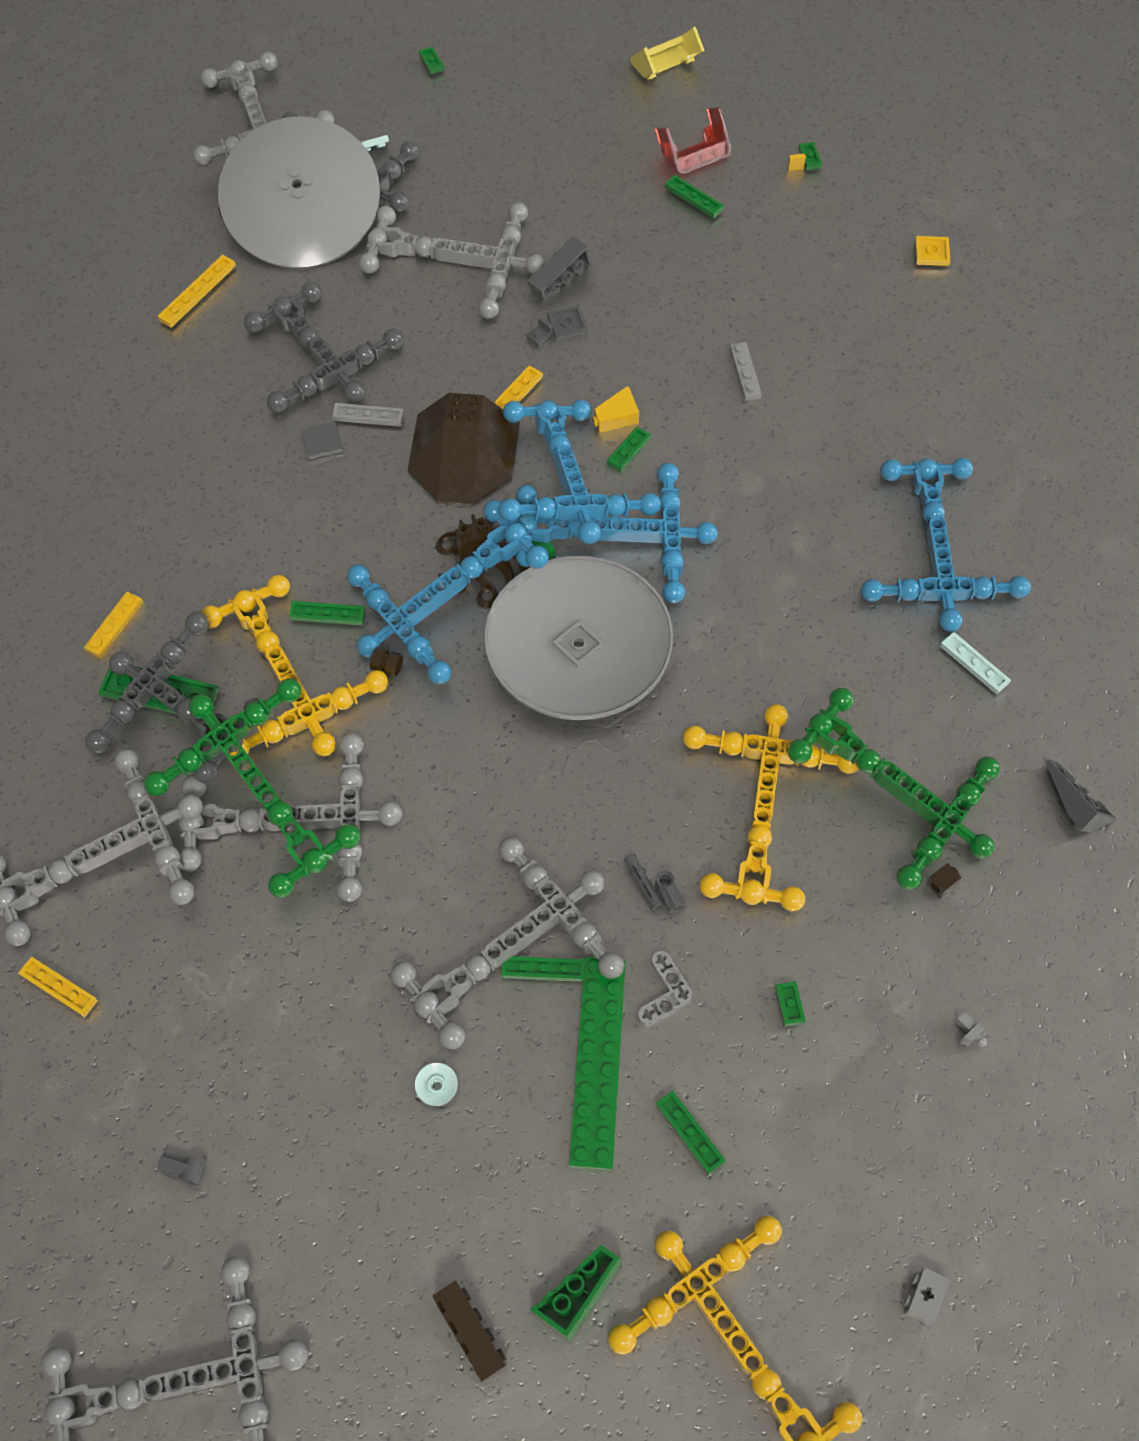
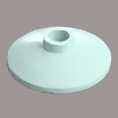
(434, 1074)

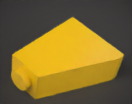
(616, 412)

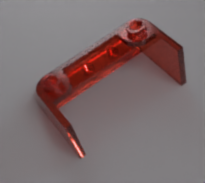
(715, 145)

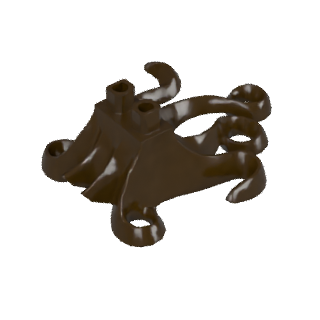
(466, 541)

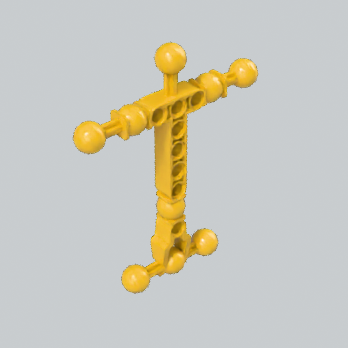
(269, 645)
(759, 835)
(765, 1382)

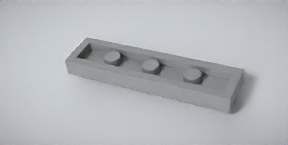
(745, 371)
(368, 414)

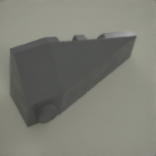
(1083, 810)

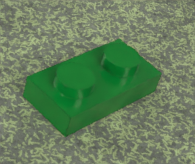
(431, 60)
(812, 156)
(790, 1004)

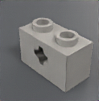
(936, 1287)

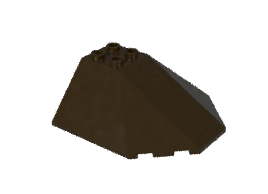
(463, 449)

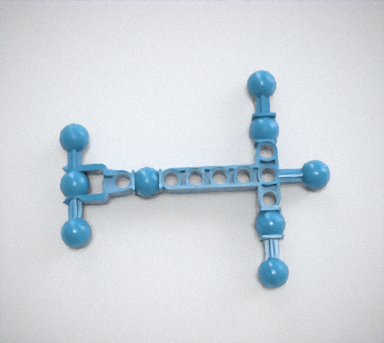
(576, 501)
(630, 530)
(939, 549)
(470, 568)

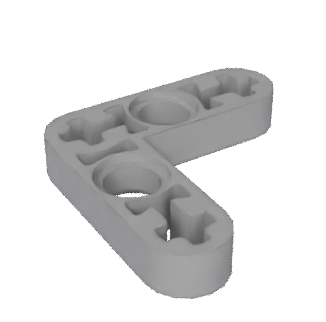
(671, 996)

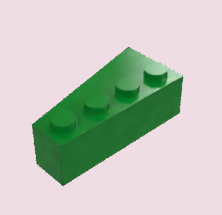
(574, 1298)

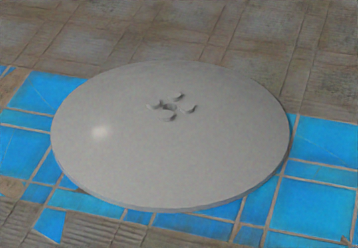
(304, 223)
(585, 601)

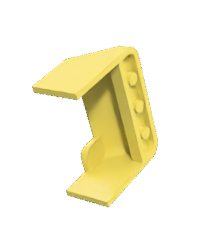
(668, 54)

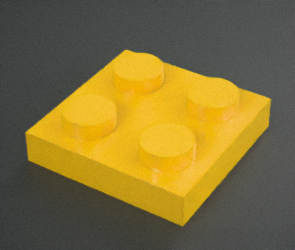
(932, 250)

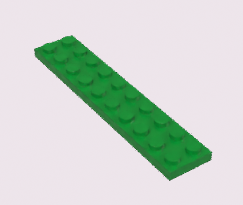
(597, 1070)

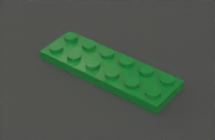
(115, 685)

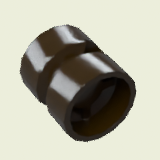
(388, 662)

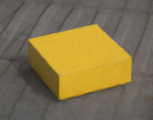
(796, 162)

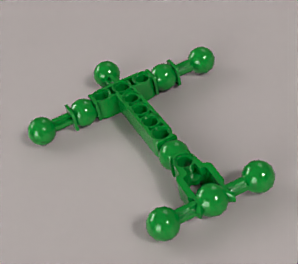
(869, 761)
(278, 812)

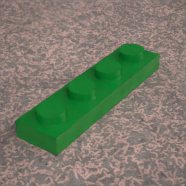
(694, 196)
(327, 613)
(544, 969)
(690, 1132)

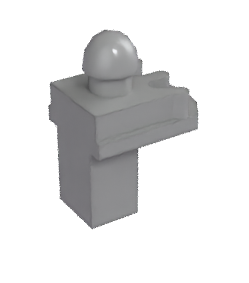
(972, 1029)

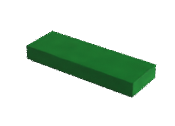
(628, 449)

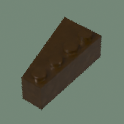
(469, 1332)

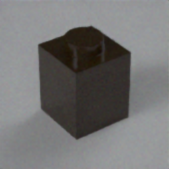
(944, 880)

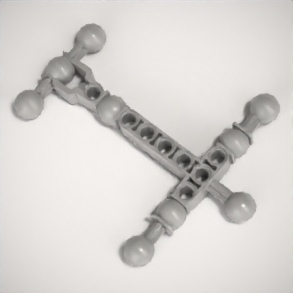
(243, 81)
(453, 251)
(252, 819)
(62, 870)
(479, 965)
(134, 1391)

